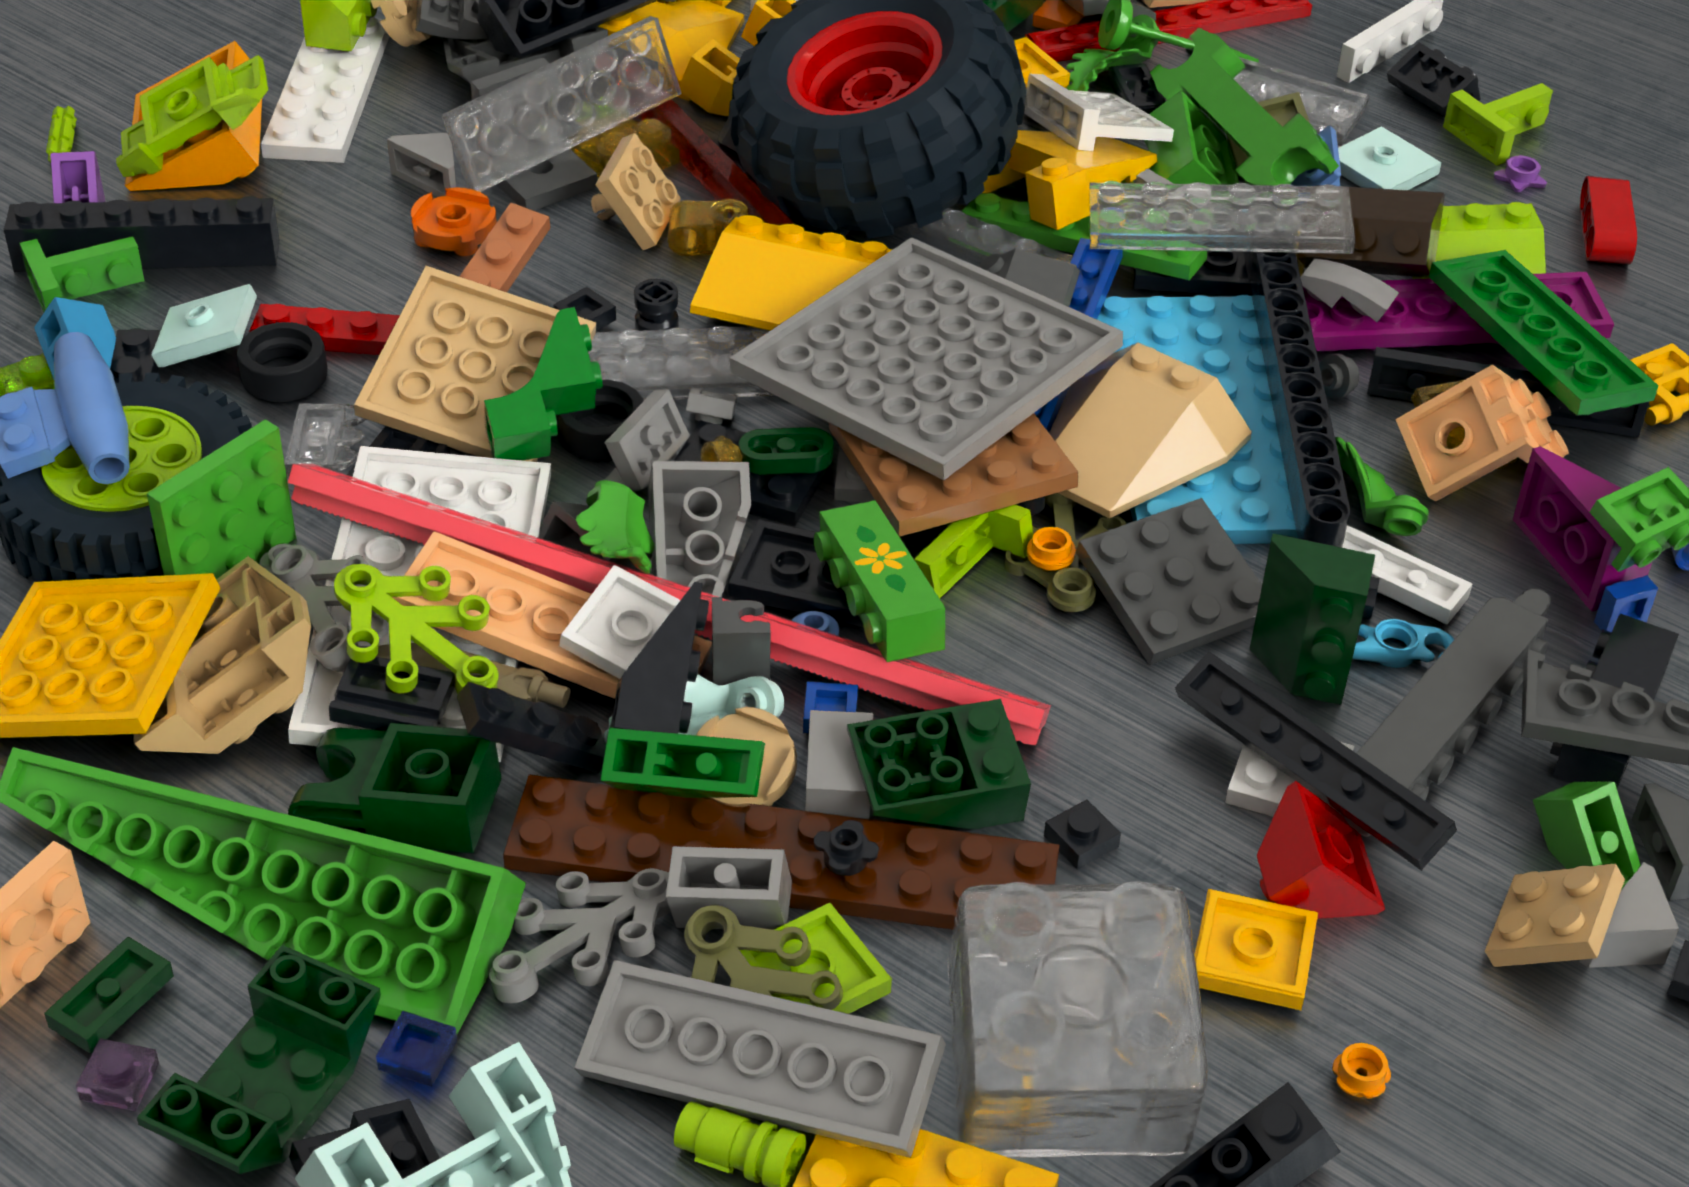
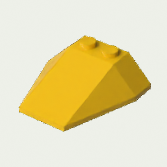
(686, 27)

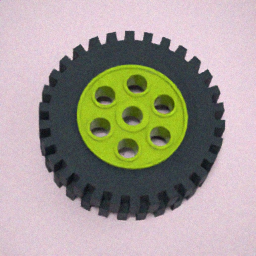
(74, 528)

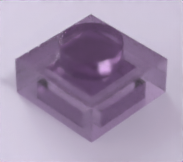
(117, 1074)

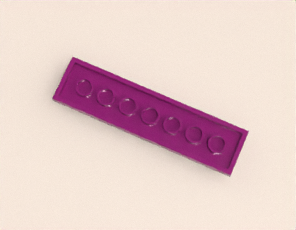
(1429, 317)

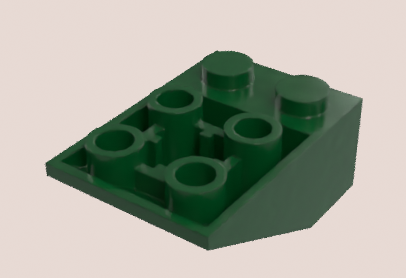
(943, 766)

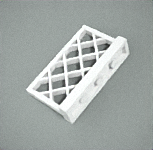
(1085, 115)

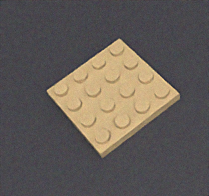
(450, 355)

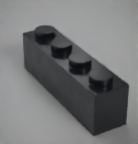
(1629, 654)

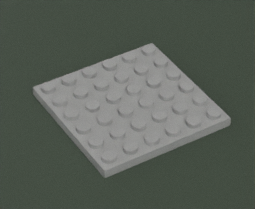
(927, 356)

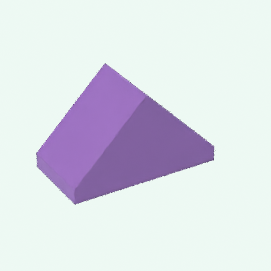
(76, 177)

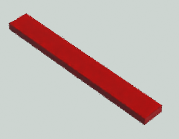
(1181, 21)

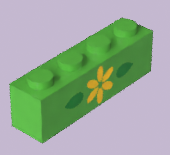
(881, 581)

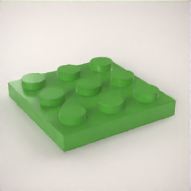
(225, 506)

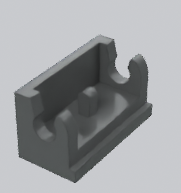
(739, 646)

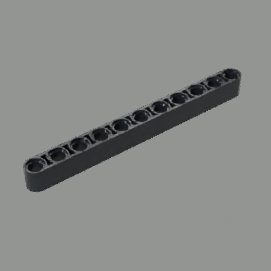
(1298, 398)

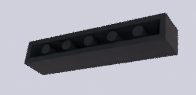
(166, 230)

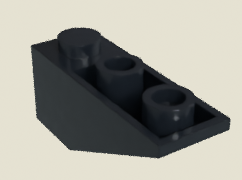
(655, 682)
(1266, 1147)

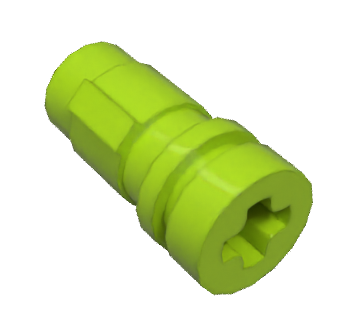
(734, 1142)

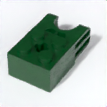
(404, 785)

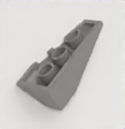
(697, 520)

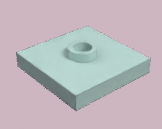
(1386, 162)
(204, 326)

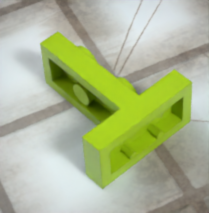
(1493, 125)
(969, 540)

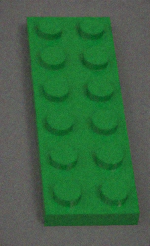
(1543, 333)

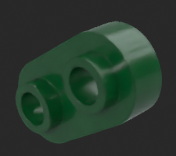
(786, 450)

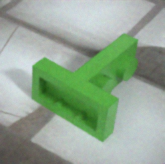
(81, 270)

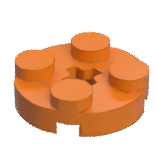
(453, 221)

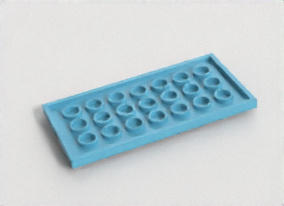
(1223, 340)

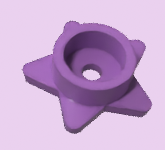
(1521, 173)

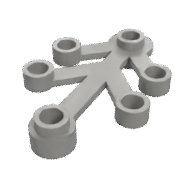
(299, 570)
(644, 896)

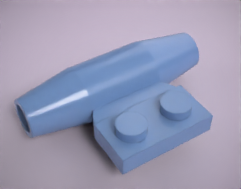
(78, 412)

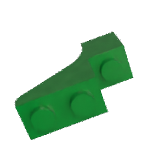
(564, 382)

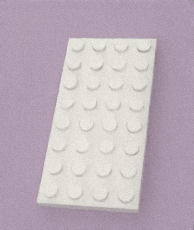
(484, 487)

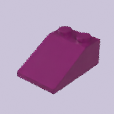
(1558, 521)

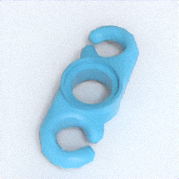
(1413, 635)

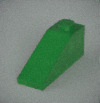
(682, 764)

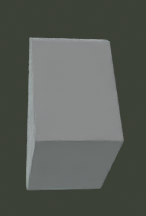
(423, 161)
(1640, 925)

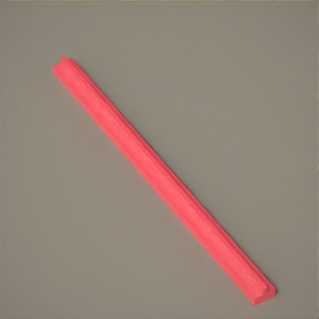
(789, 642)

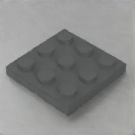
(1173, 580)

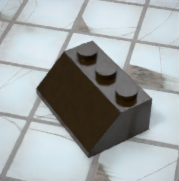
(1392, 232)

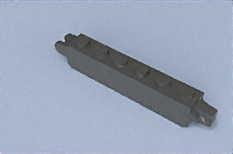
(1458, 694)

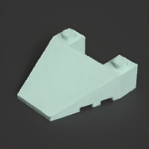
(512, 1130)

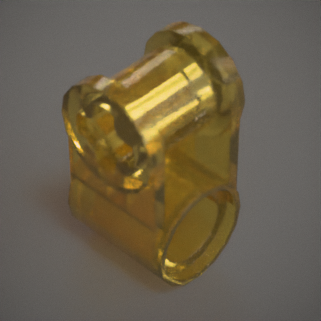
(699, 224)

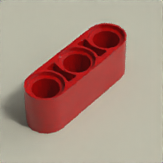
(1608, 220)

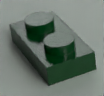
(109, 994)

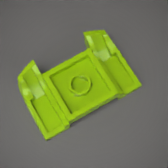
(187, 106)

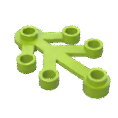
(411, 623)

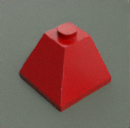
(1316, 860)

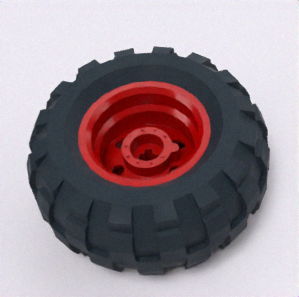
(876, 110)

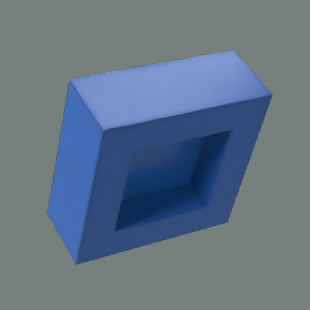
(1628, 598)
(829, 698)

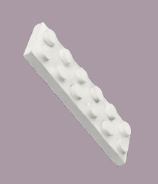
(324, 100)

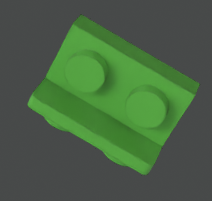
(1646, 518)

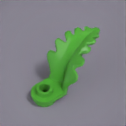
(1094, 61)
(1379, 504)
(616, 524)

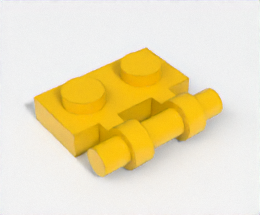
(1670, 370)

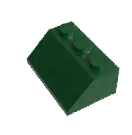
(1311, 615)

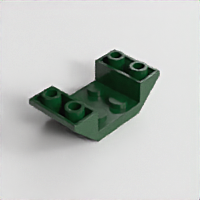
(275, 1070)

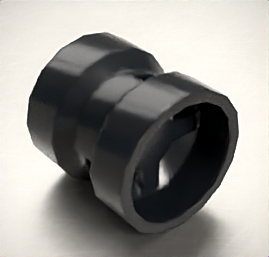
(656, 305)

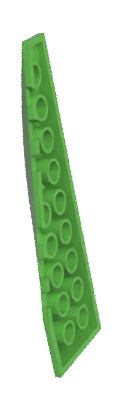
(355, 901)

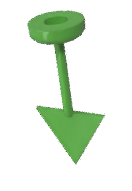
(1117, 23)

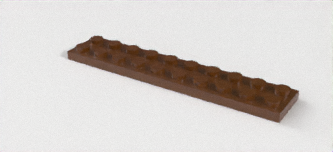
(621, 832)

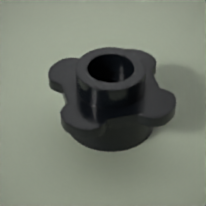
(846, 848)

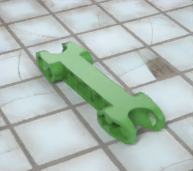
(1273, 151)

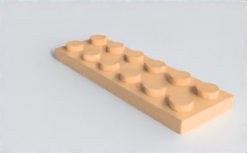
(524, 612)

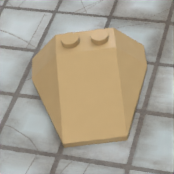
(1144, 428)
(238, 668)

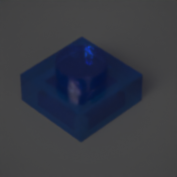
(416, 1048)

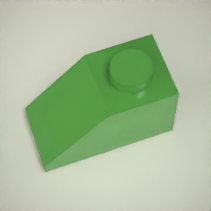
(1587, 827)

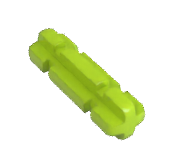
(61, 131)

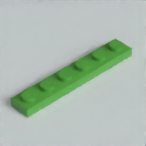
(1015, 218)

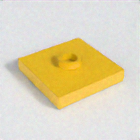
(1255, 949)

